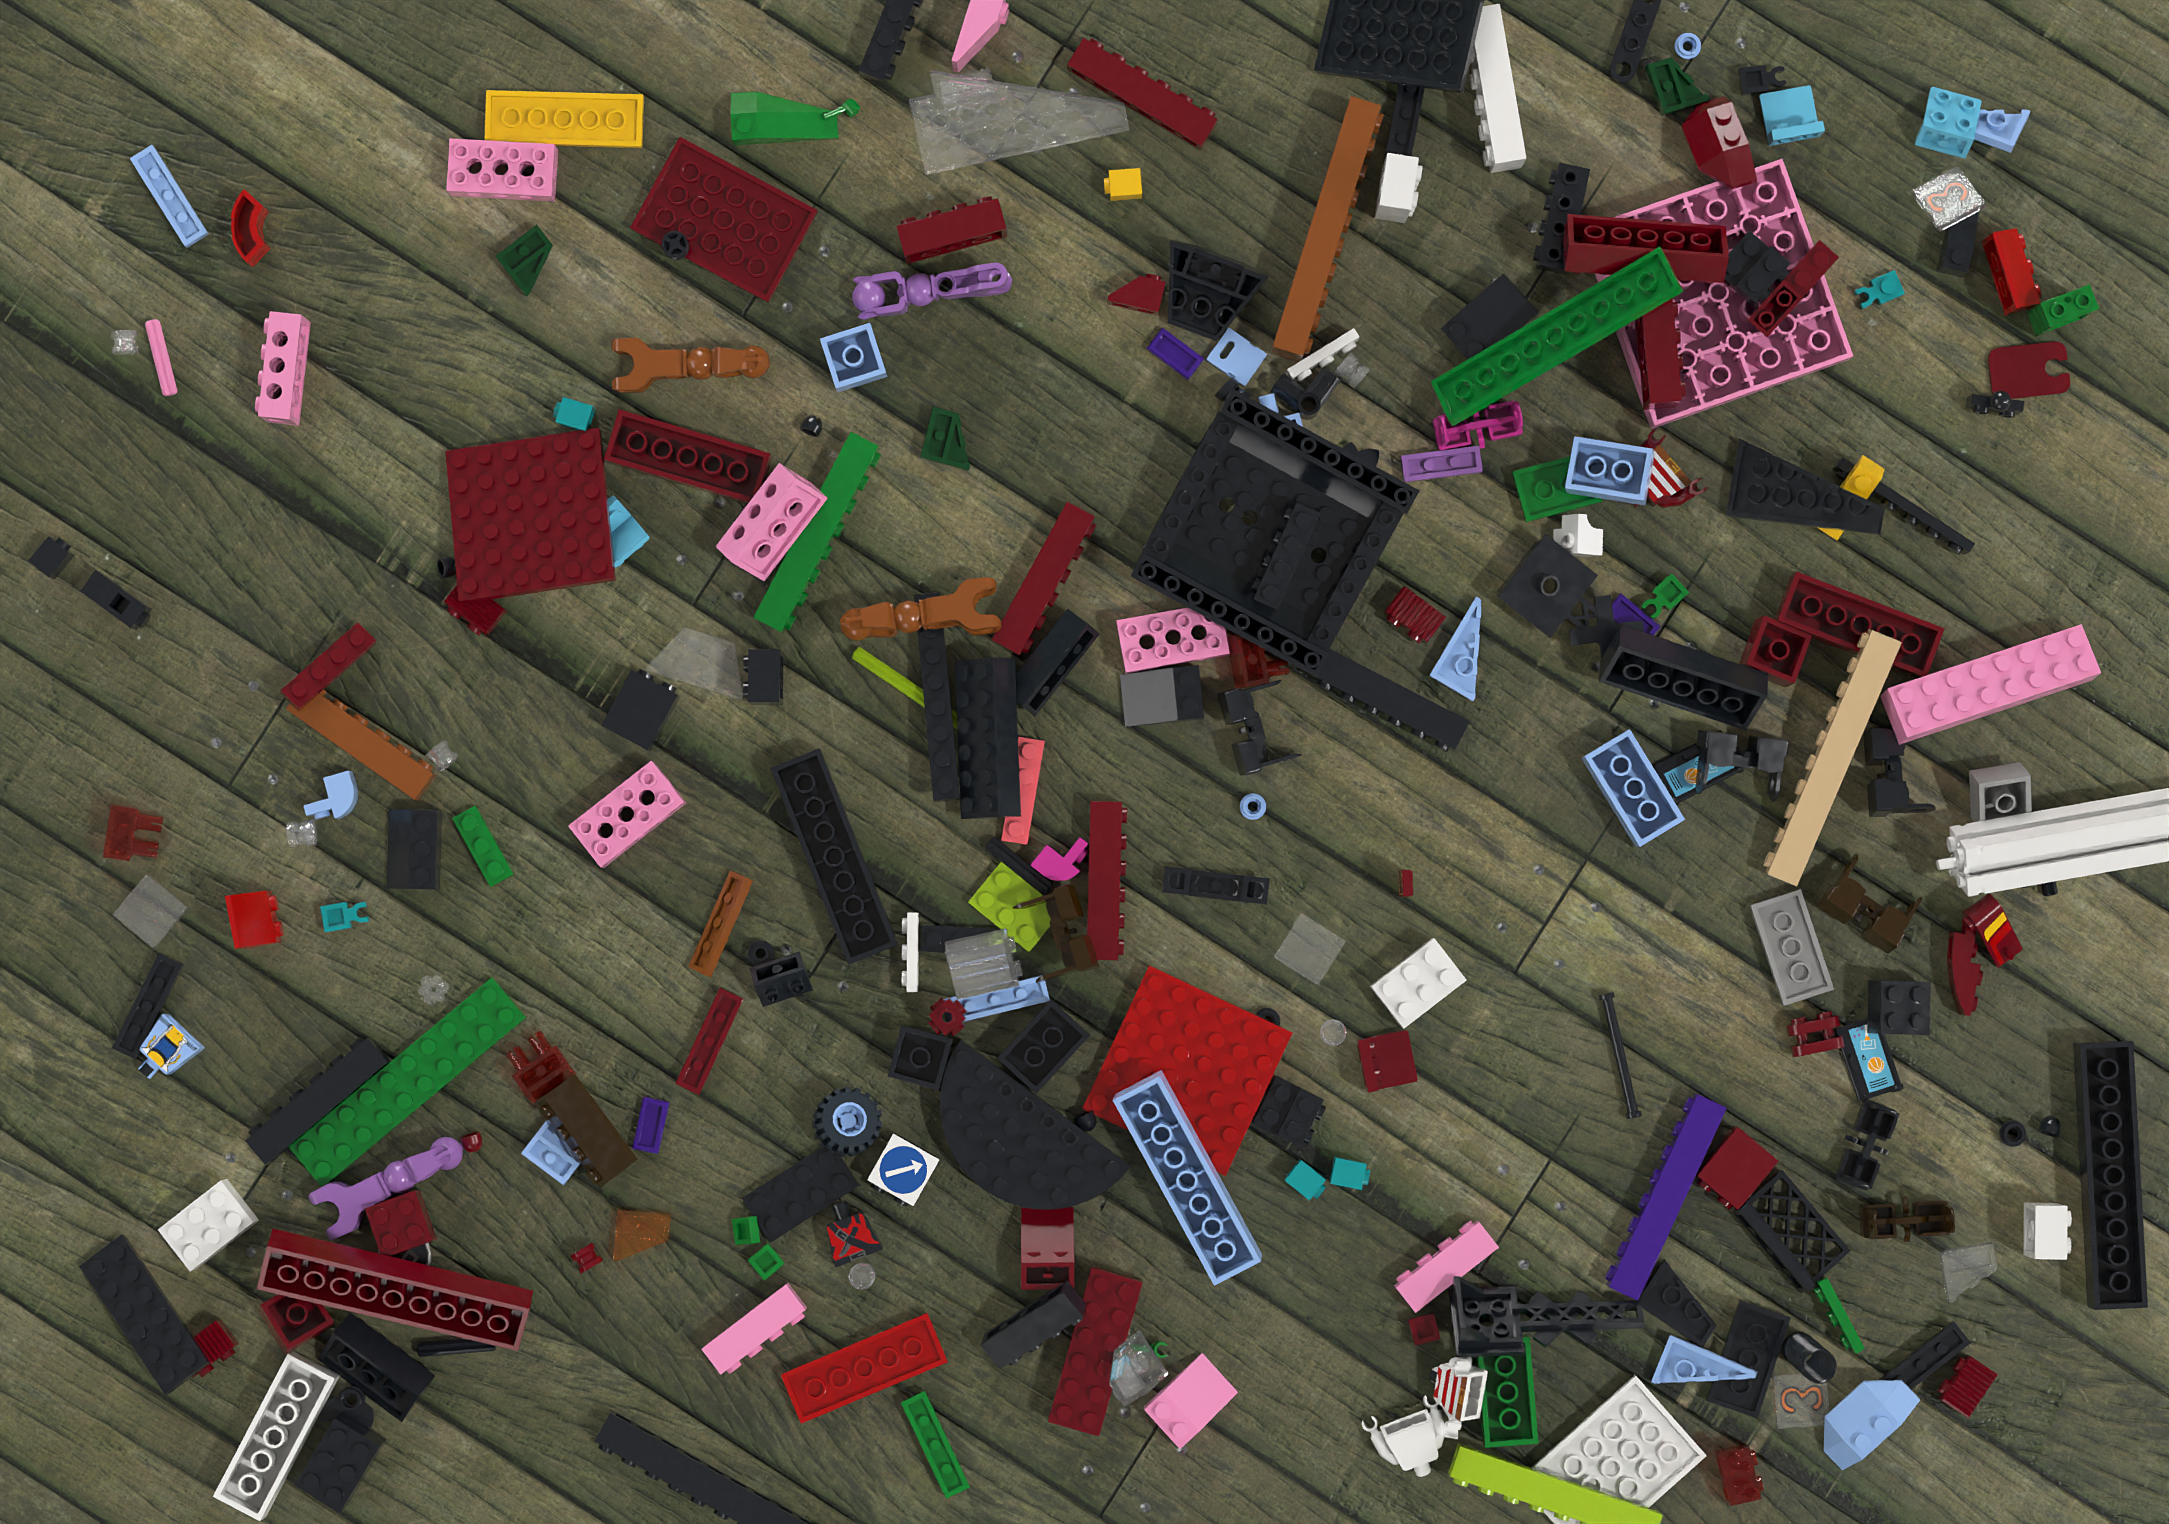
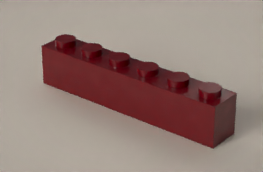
(1142, 93)
(1043, 579)
(1104, 878)

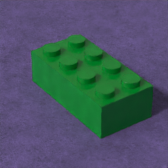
(1508, 1400)

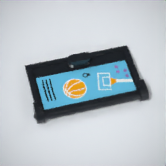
(1680, 774)
(1870, 1061)

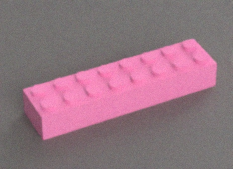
(1990, 684)

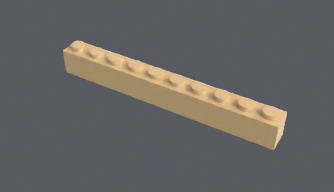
(1832, 757)

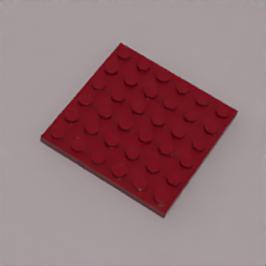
(530, 515)

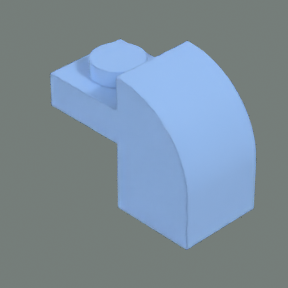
(342, 797)

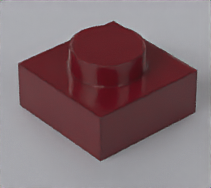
(1424, 1328)

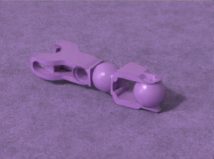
(922, 289)
(395, 1179)

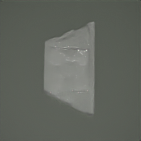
(700, 662)

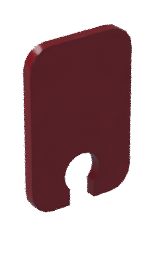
(2022, 370)

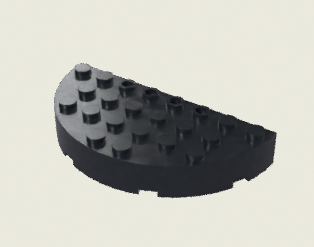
(1018, 1141)

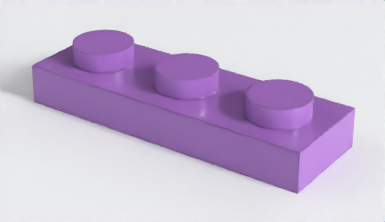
(1441, 464)

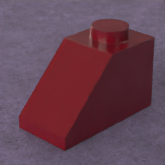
(1140, 295)

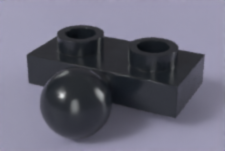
(1998, 402)

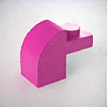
(1056, 867)

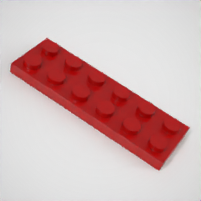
(864, 1368)

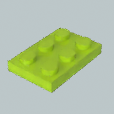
(996, 902)

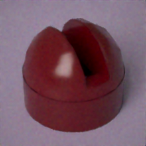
(472, 1141)

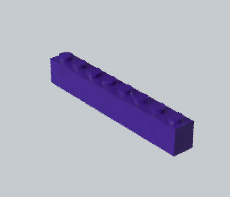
(1665, 1196)

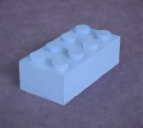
(1633, 788)

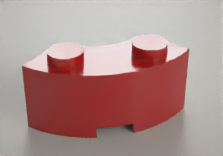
(247, 228)

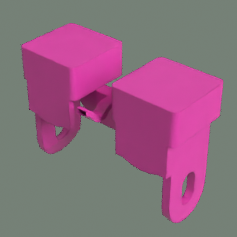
(1501, 420)

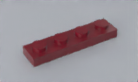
(328, 667)
(709, 1041)

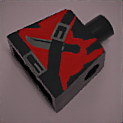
(851, 1235)

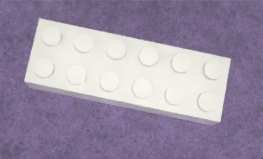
(1496, 95)
(276, 1436)

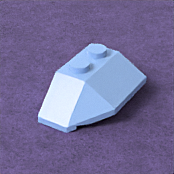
(1866, 1419)

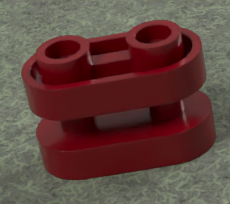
(1825, 1022)

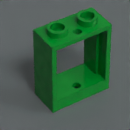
(2062, 310)

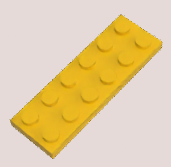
(565, 118)

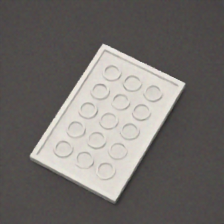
(1624, 1449)

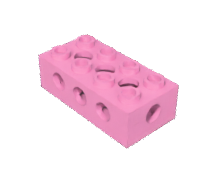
(494, 154)
(291, 380)
(771, 522)
(1162, 653)
(610, 808)

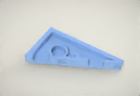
(2000, 129)
(1459, 660)
(1689, 1362)

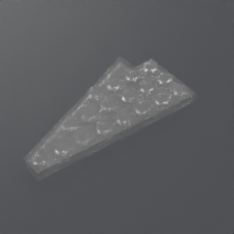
(991, 120)

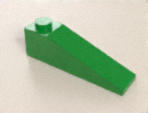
(772, 119)

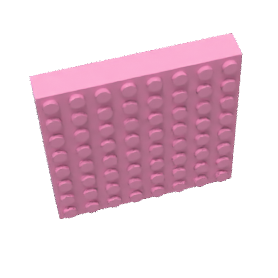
(1719, 346)

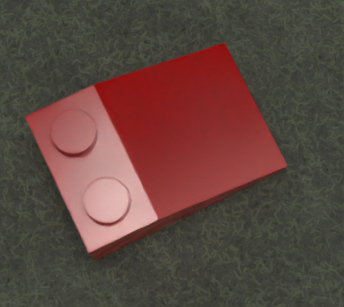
(254, 919)

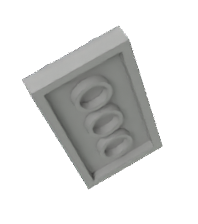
(1791, 947)

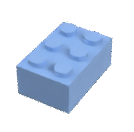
(1609, 470)

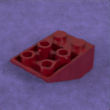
(1047, 1248)

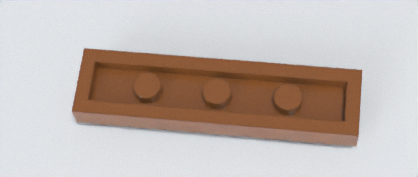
(720, 924)

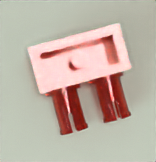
(1250, 665)
(120, 829)
(543, 1073)
(1738, 1474)

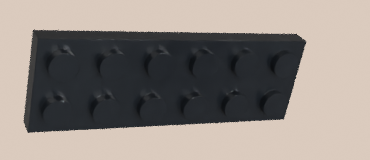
(144, 1314)

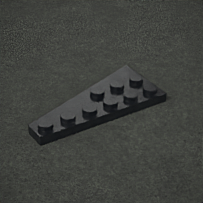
(1784, 493)

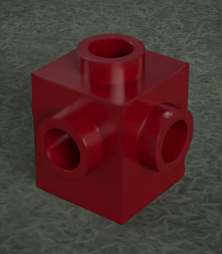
(957, 1012)

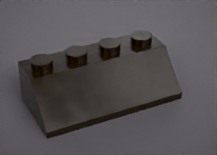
(586, 1131)

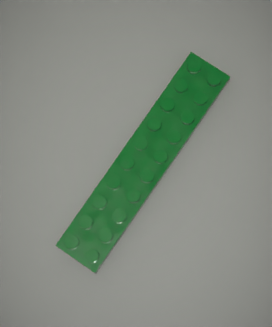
(1557, 336)
(407, 1082)

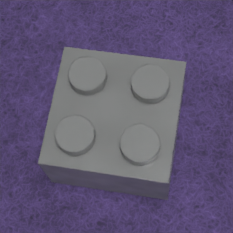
(1999, 791)

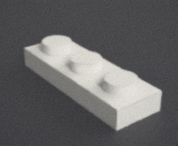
(1323, 356)
(911, 951)

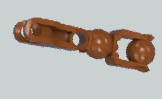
(678, 364)
(937, 612)

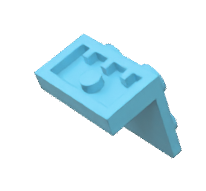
(1790, 115)
(1949, 122)
(625, 532)

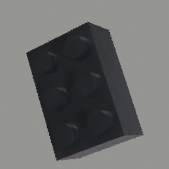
(1043, 1046)
(340, 1462)

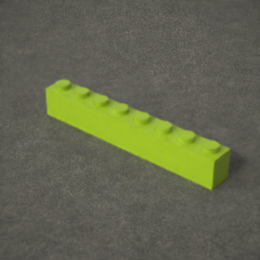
(1544, 1490)

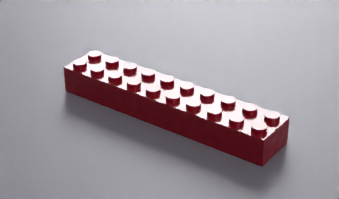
(394, 1289)

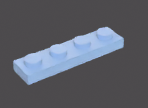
(169, 196)
(1004, 1000)

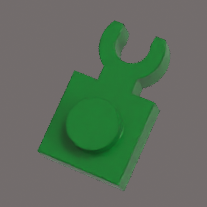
(1667, 594)

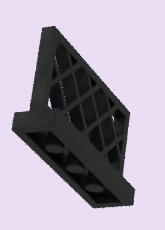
(1774, 1246)

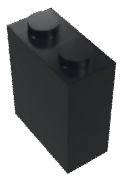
(641, 709)

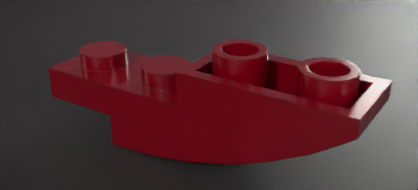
(1793, 288)
(1962, 973)

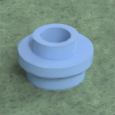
(1689, 38)
(1252, 798)

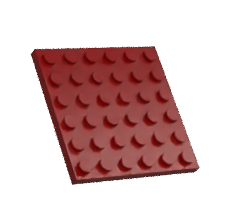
(1207, 1050)

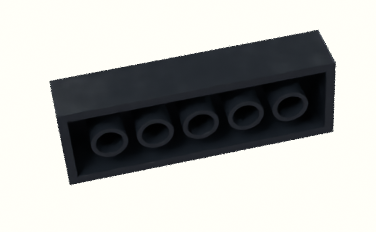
(1683, 677)
(987, 738)

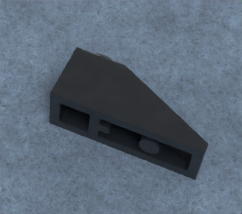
(1958, 247)

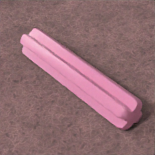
(161, 357)

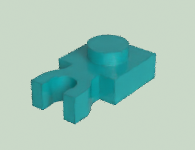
(1882, 288)
(339, 916)

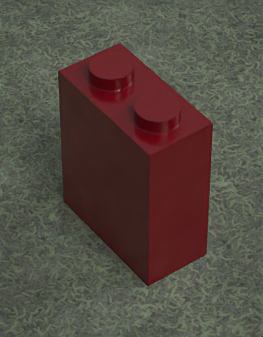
(1735, 1168)

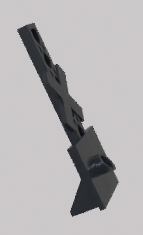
(1545, 611)
(1499, 1306)

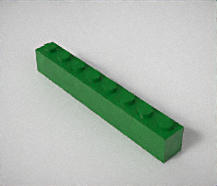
(813, 544)

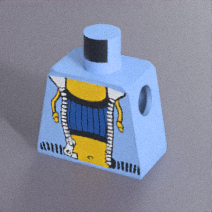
(168, 1047)

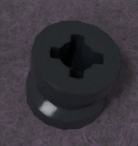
(671, 242)

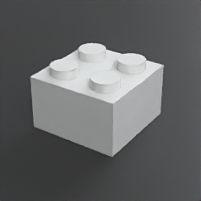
(2046, 1231)

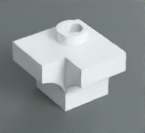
(1579, 536)

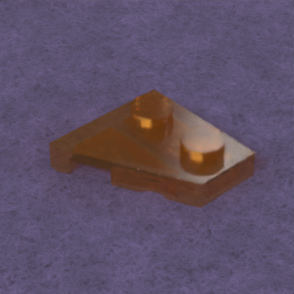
(639, 1232)

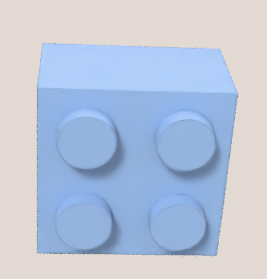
(853, 357)

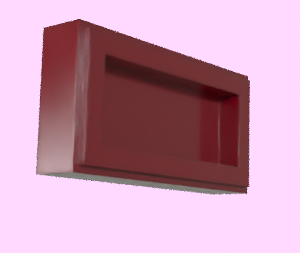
(1405, 883)

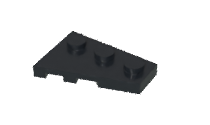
(1674, 1305)

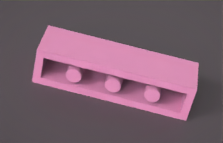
(1453, 1259)
(754, 1328)

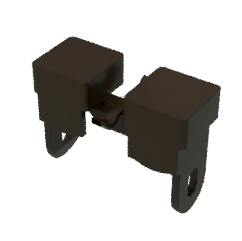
(1848, 897)
(1077, 952)
(1928, 1219)

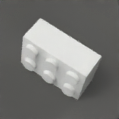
(1397, 188)
(1418, 983)
(208, 1225)

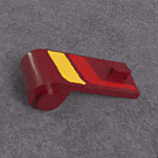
(1994, 928)

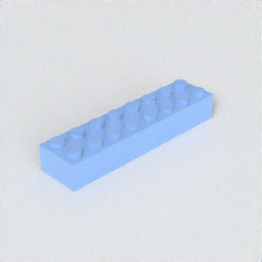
(1187, 1177)

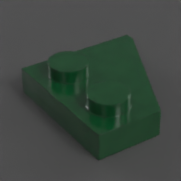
(1673, 87)
(526, 258)
(945, 440)

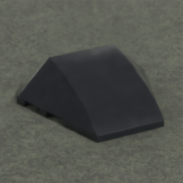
(1207, 289)

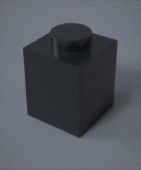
(52, 556)

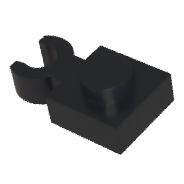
(1756, 79)

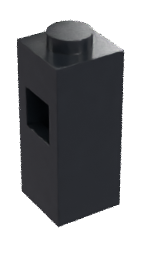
(116, 600)

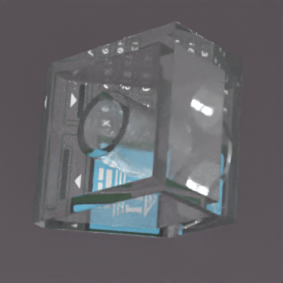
(1135, 1369)

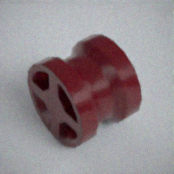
(586, 1258)

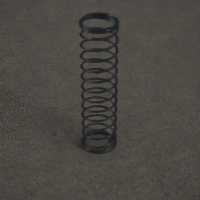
(1819, 1367)

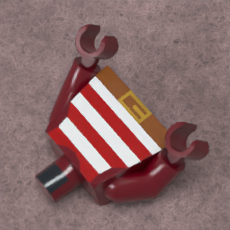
(1667, 482)

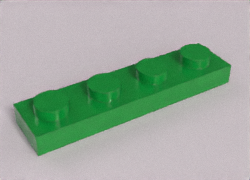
(935, 1444)

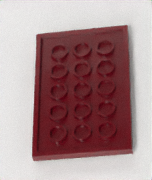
(729, 218)

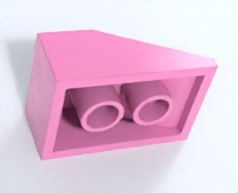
(979, 26)
(1190, 1400)

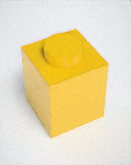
(1123, 184)

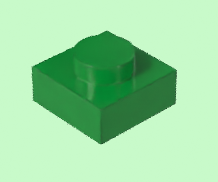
(745, 1230)
(766, 1261)

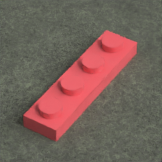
(1030, 757)

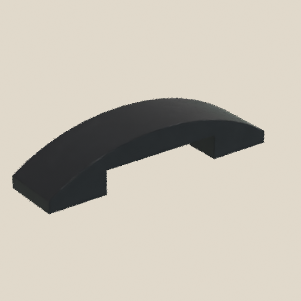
(1216, 885)

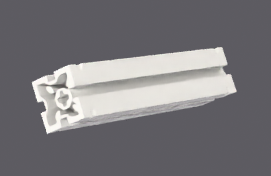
(2059, 843)

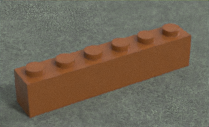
(367, 745)

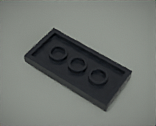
(800, 1192)
(1754, 1343)

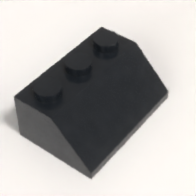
(414, 849)

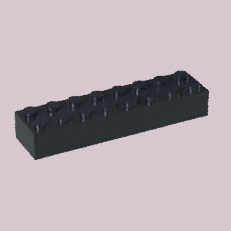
(834, 856)

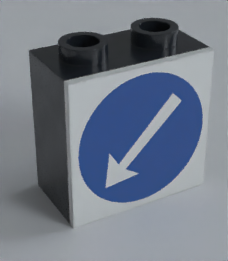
(903, 1170)

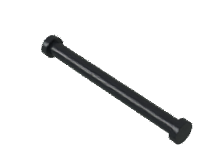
(1620, 1056)

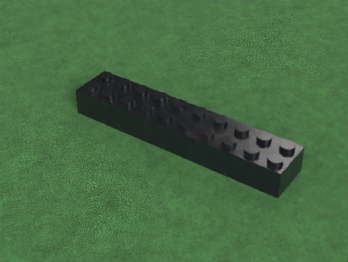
(2110, 1175)

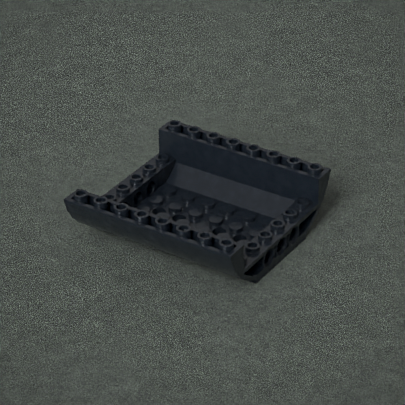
(1213, 558)

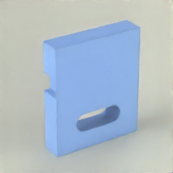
(1241, 361)

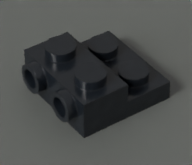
(1754, 268)
(1289, 1112)

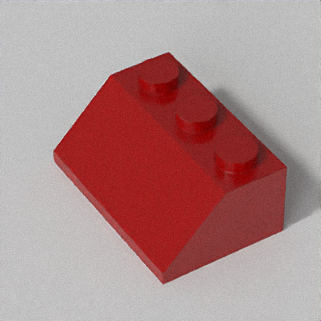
(2011, 271)

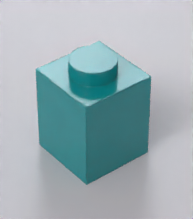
(574, 414)
(1349, 1173)
(1305, 1180)

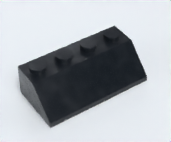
(376, 1367)

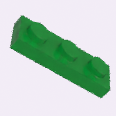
(483, 846)
(1838, 1316)

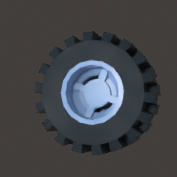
(847, 1122)

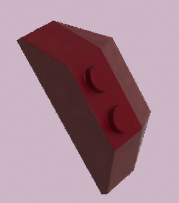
(1719, 143)

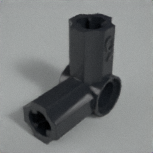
(1317, 392)

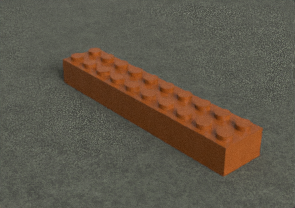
(1324, 235)

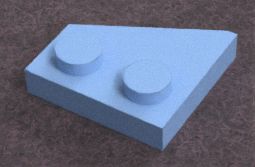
(551, 1154)

